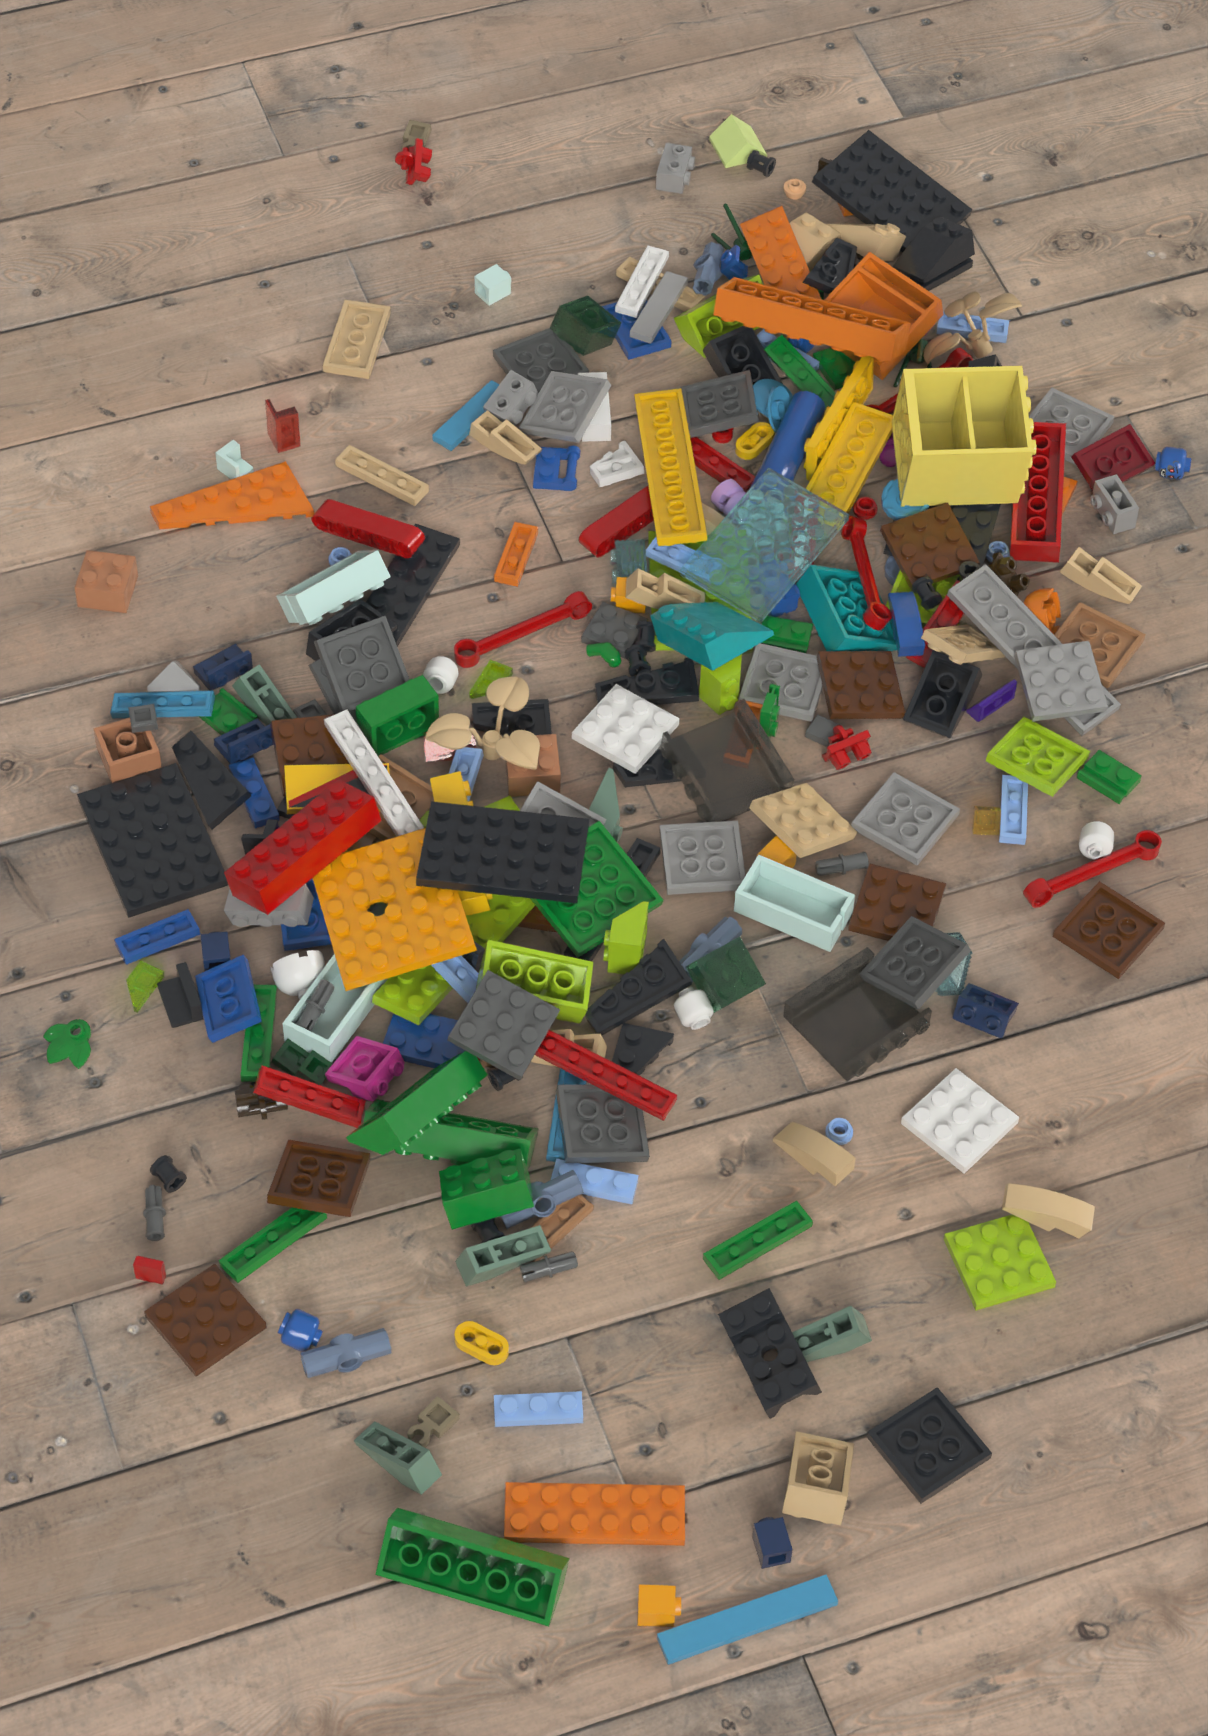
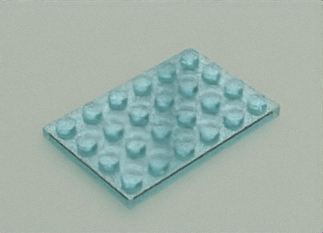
(764, 544)

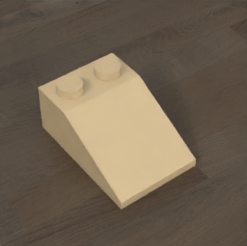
(813, 237)
(878, 239)
(818, 1478)

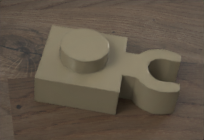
(416, 130)
(434, 1419)

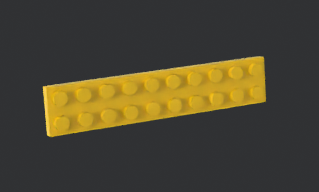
(670, 468)

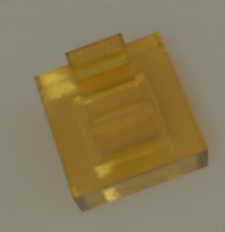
(986, 820)

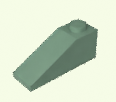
(262, 696)
(606, 805)
(501, 1255)
(833, 1334)
(400, 1457)

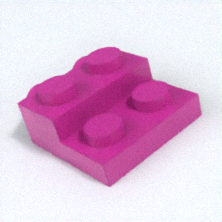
(366, 1068)

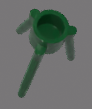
(745, 252)
(916, 354)

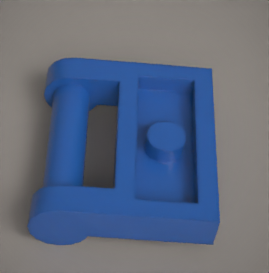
(548, 468)

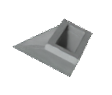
(174, 678)

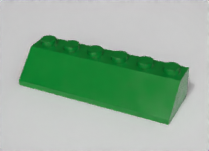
(420, 1105)
(467, 1138)
(472, 1566)

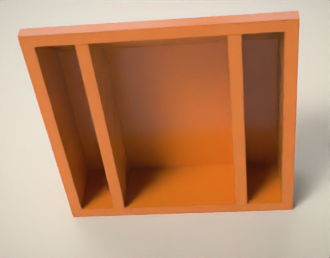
(887, 292)

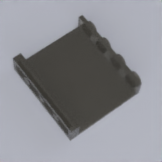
(726, 764)
(852, 1019)

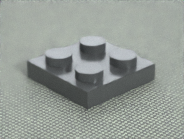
(613, 626)

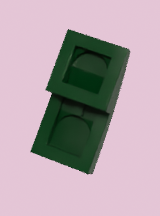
(300, 1063)

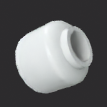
(441, 674)
(1096, 840)
(693, 1008)

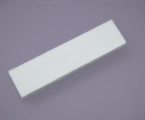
(642, 281)

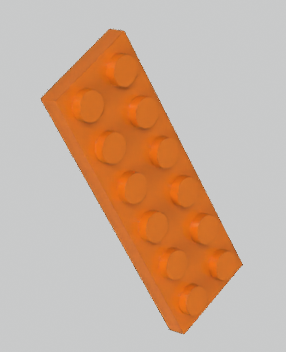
(777, 252)
(595, 1513)

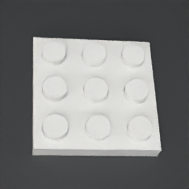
(625, 728)
(960, 1120)

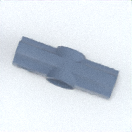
(708, 268)
(721, 934)
(552, 1194)
(345, 1353)

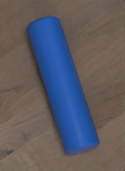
(788, 443)

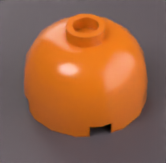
(1045, 606)

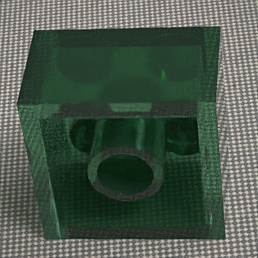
(585, 325)
(726, 974)

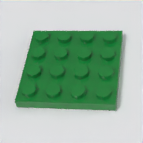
(607, 889)

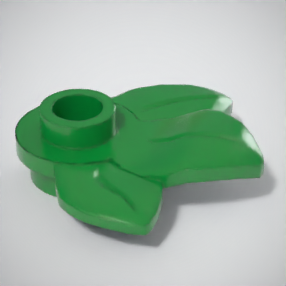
(66, 1045)

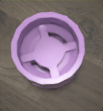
(727, 495)

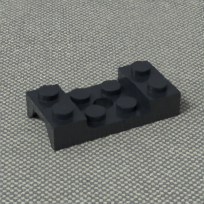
(761, 1326)

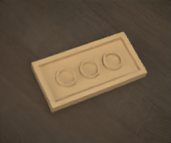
(356, 339)
(962, 644)

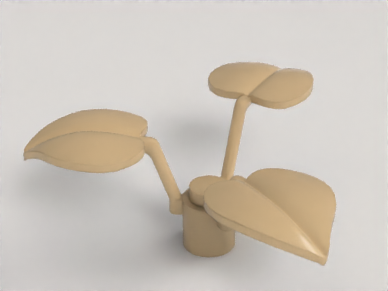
(978, 340)
(519, 748)

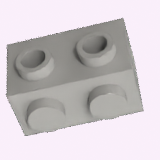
(674, 168)
(512, 398)
(1114, 504)

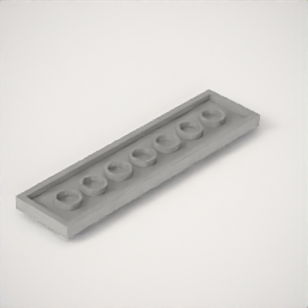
(1013, 628)

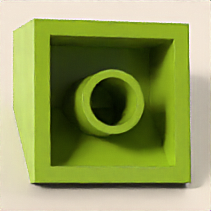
(721, 686)
(626, 939)

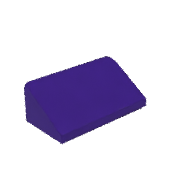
(993, 701)

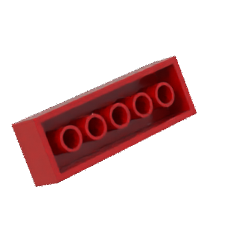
(1038, 513)
(302, 846)

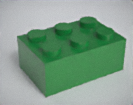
(398, 715)
(486, 1188)

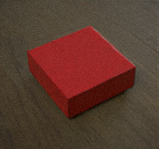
(149, 1269)

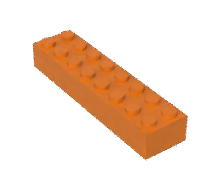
(812, 319)

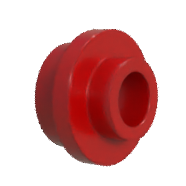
(865, 508)

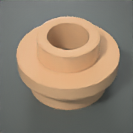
(794, 188)

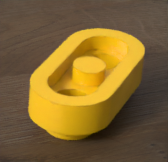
(751, 443)
(484, 1342)

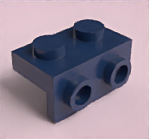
(244, 741)

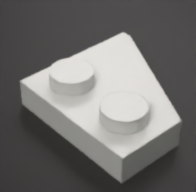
(616, 466)

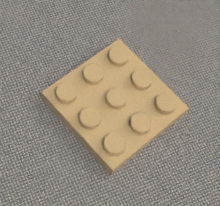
(803, 820)

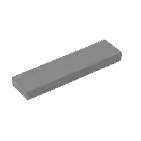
(658, 307)

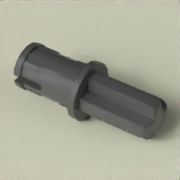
(842, 864)
(315, 1005)
(154, 1213)
(549, 1266)

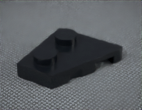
(639, 1047)

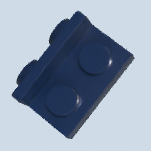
(223, 667)
(984, 1010)

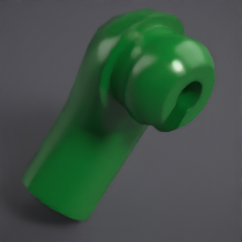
(606, 651)

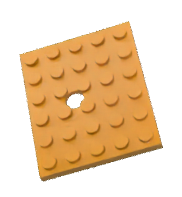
(417, 926)

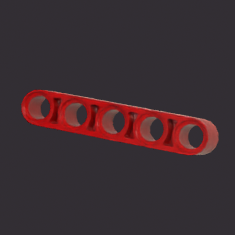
(618, 524)
(368, 528)

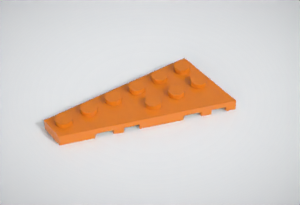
(238, 500)

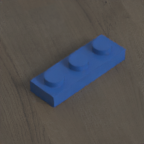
(260, 804)
(157, 936)

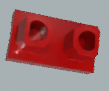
(411, 160)
(838, 752)

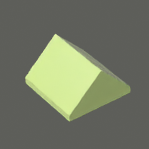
(735, 142)

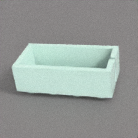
(333, 587)
(794, 903)
(341, 1018)

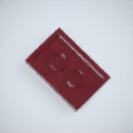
(1115, 454)

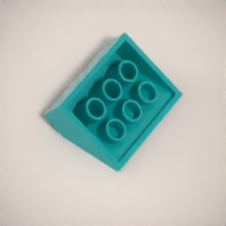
(837, 609)
(707, 632)

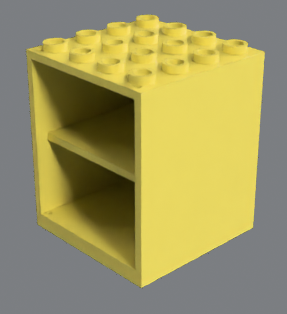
(962, 435)

